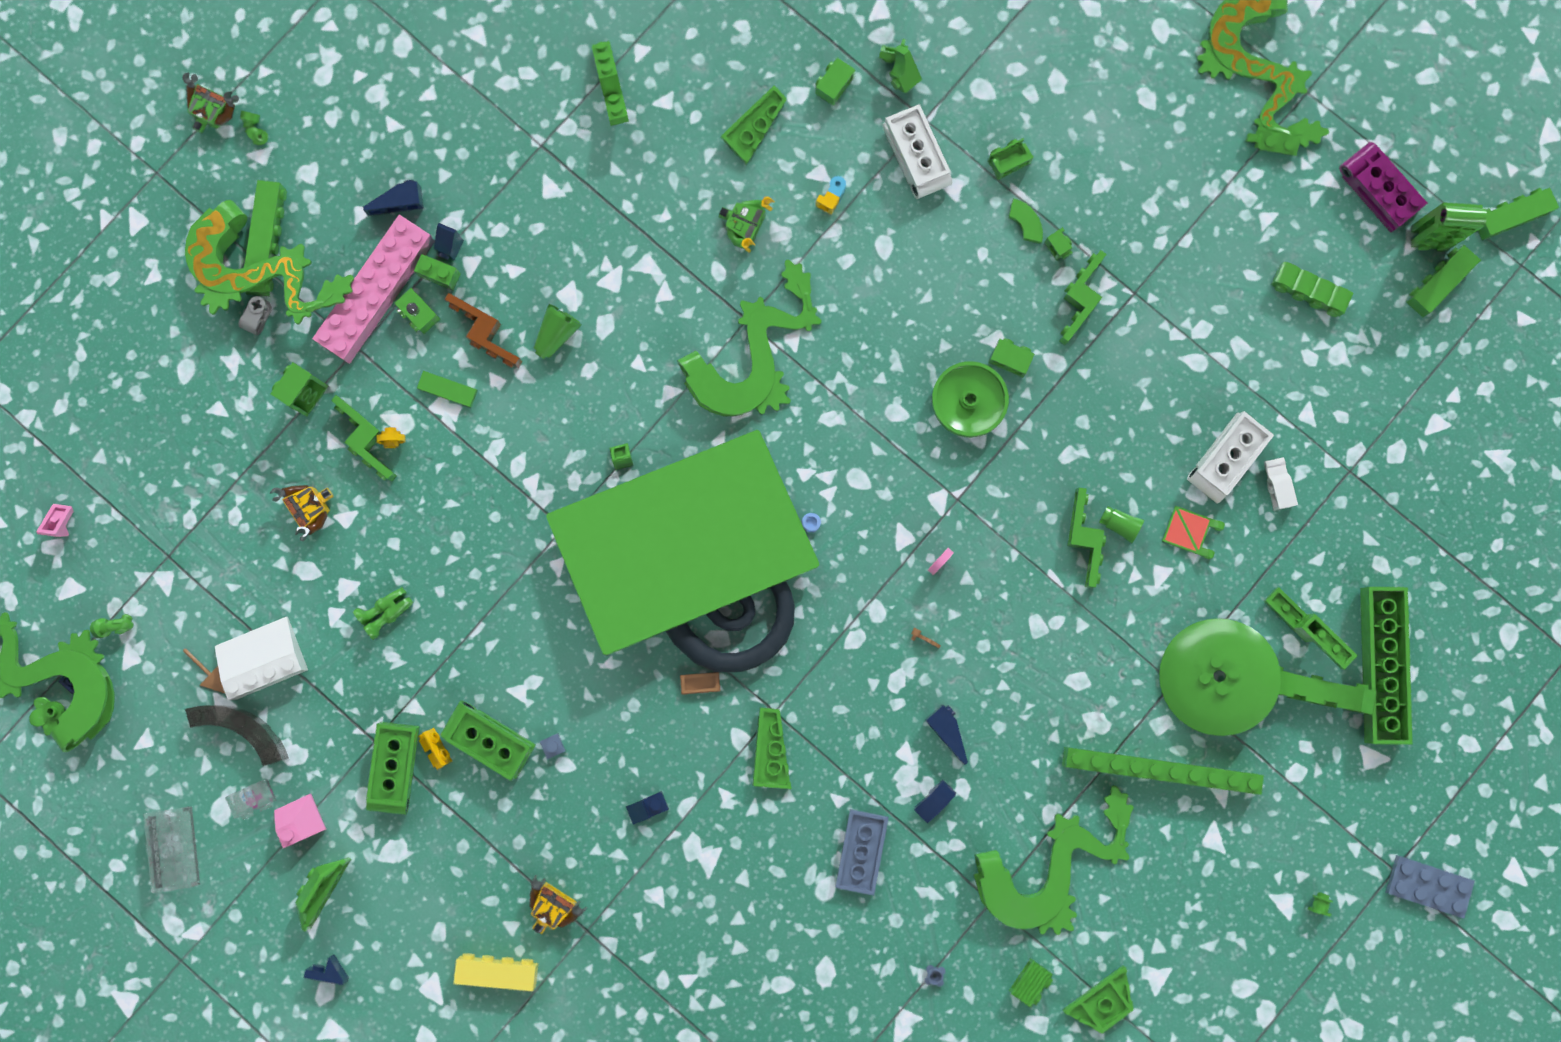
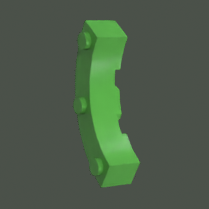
(1327, 693)

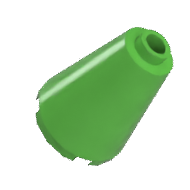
(554, 331)

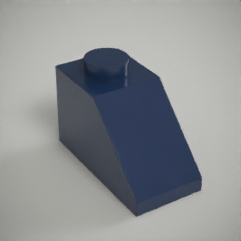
(447, 242)

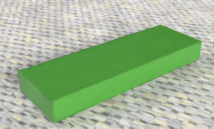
(447, 389)

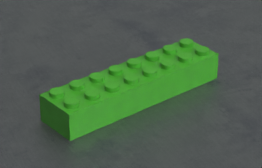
(1387, 664)

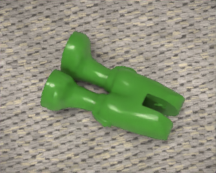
(383, 605)

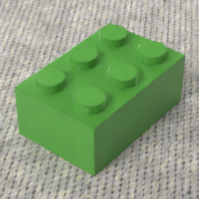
(299, 389)

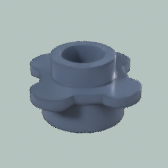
(937, 980)

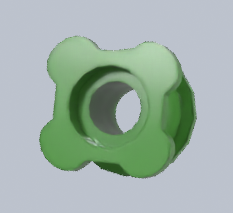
(1321, 904)

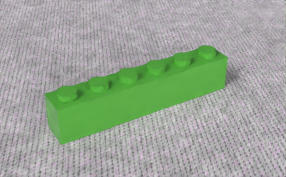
(265, 228)

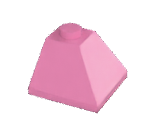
(298, 821)

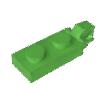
(1275, 142)

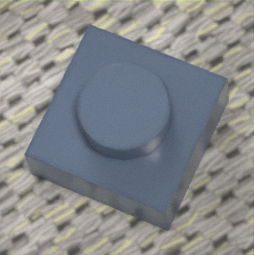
(552, 746)

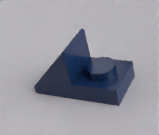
(647, 808)
(333, 973)

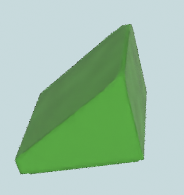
(621, 456)

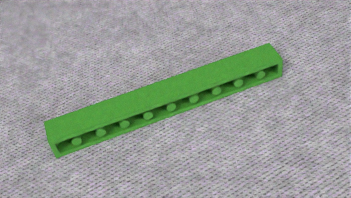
(1163, 770)

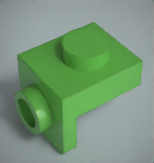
(888, 54)

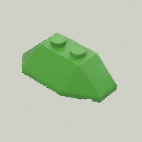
(317, 891)

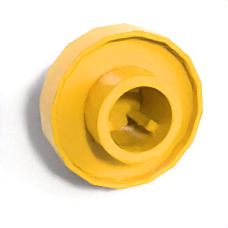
(390, 438)

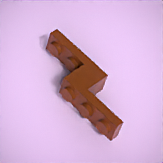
(483, 331)

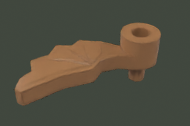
(916, 633)

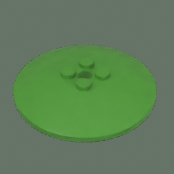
(1223, 706)

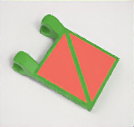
(1188, 531)

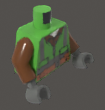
(208, 106)

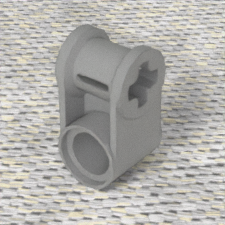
(255, 318)

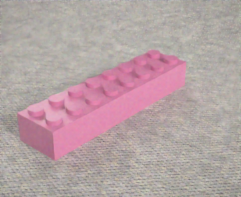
(374, 289)

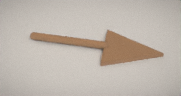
(213, 680)

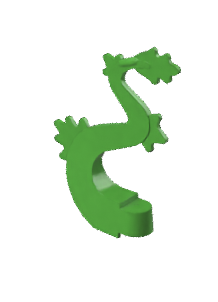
(763, 384)
(92, 685)
(1051, 903)

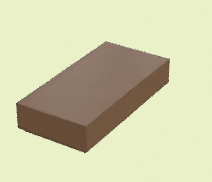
(700, 683)

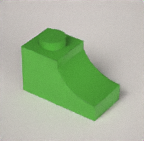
(905, 72)

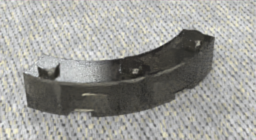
(252, 728)

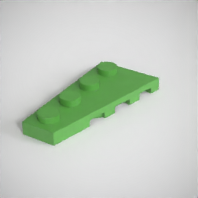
(752, 126)
(770, 752)

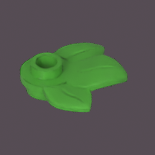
(46, 714)

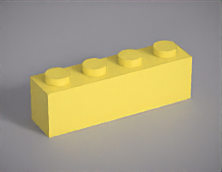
(495, 972)

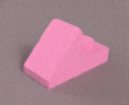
(55, 521)

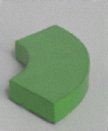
(1028, 221)

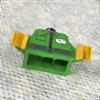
(745, 221)

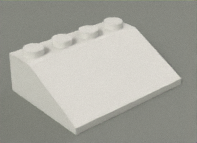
(259, 659)

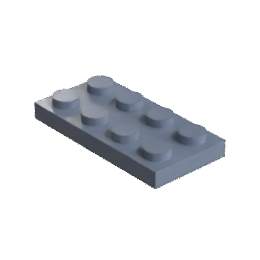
(862, 852)
(1430, 886)

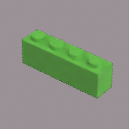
(1518, 212)
(1443, 280)

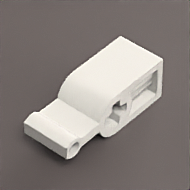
(1280, 484)

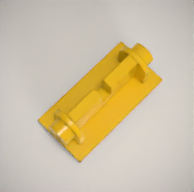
(431, 741)

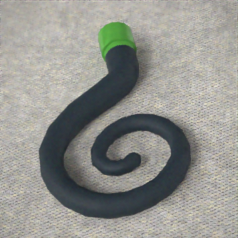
(741, 661)

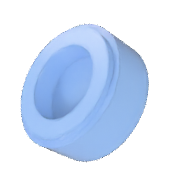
(811, 522)

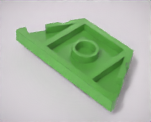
(1103, 1003)

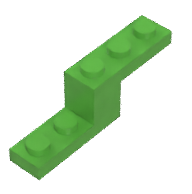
(610, 83)
(1081, 297)
(363, 439)
(1086, 538)
(1310, 628)

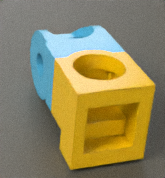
(833, 196)

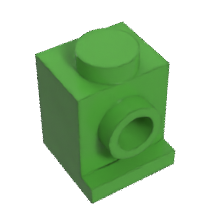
(1059, 245)

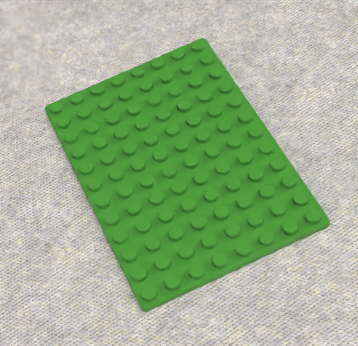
(681, 542)

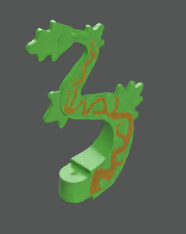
(1228, 56)
(205, 253)

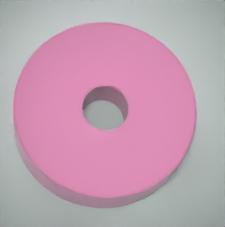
(940, 561)

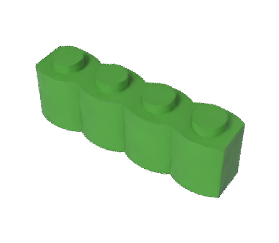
(1312, 289)

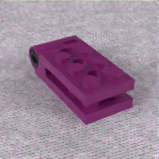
(1381, 186)

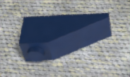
(400, 198)
(946, 727)

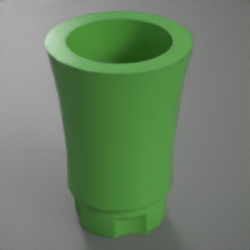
(1121, 523)

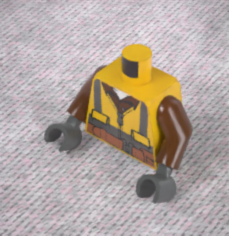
(306, 507)
(552, 906)

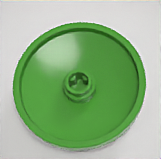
(970, 399)

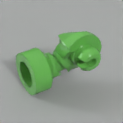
(257, 135)
(102, 627)

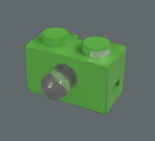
(419, 313)

